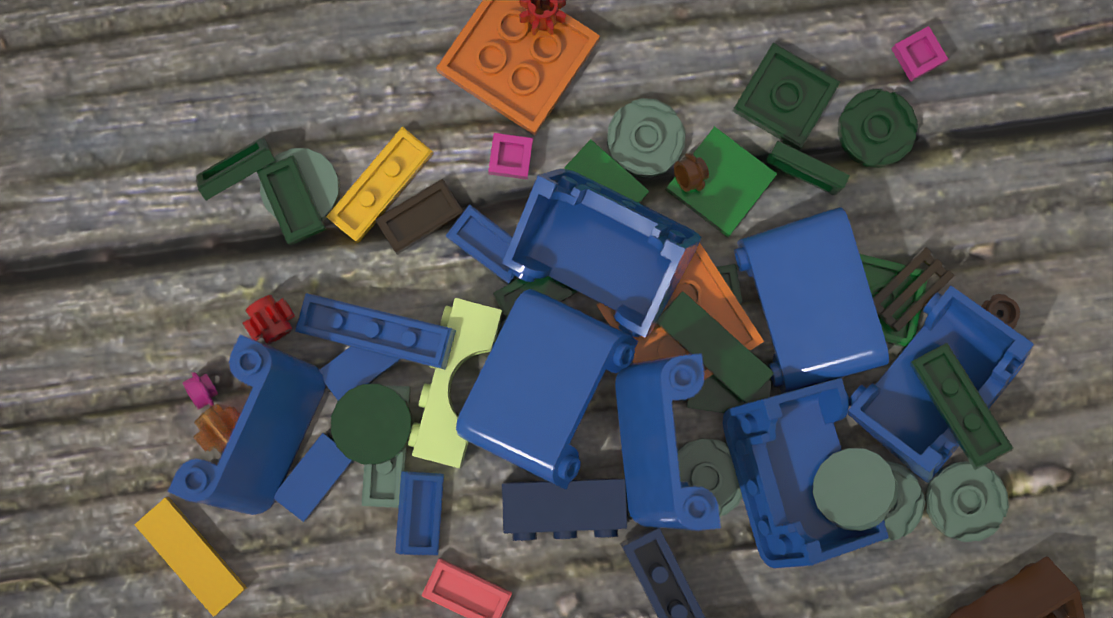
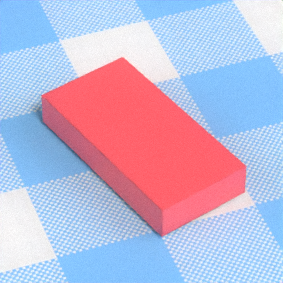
(465, 592)

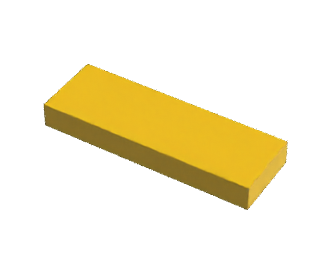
(380, 184)
(190, 556)

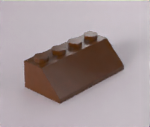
(1035, 592)

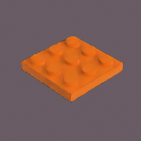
(512, 67)
(710, 291)

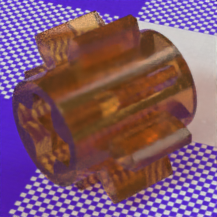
(216, 427)

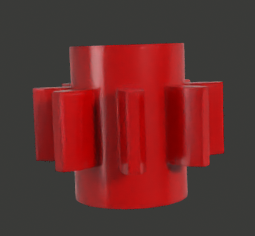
(547, 19)
(269, 319)

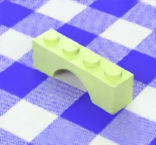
(437, 434)

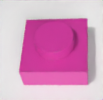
(919, 53)
(510, 156)

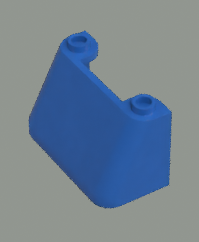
(601, 247)
(814, 300)
(541, 385)
(899, 408)
(265, 434)
(650, 446)
(775, 457)

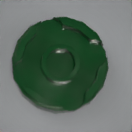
(877, 128)
(371, 424)

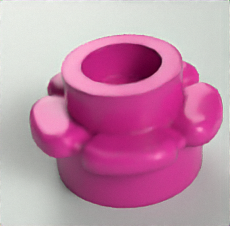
(200, 390)

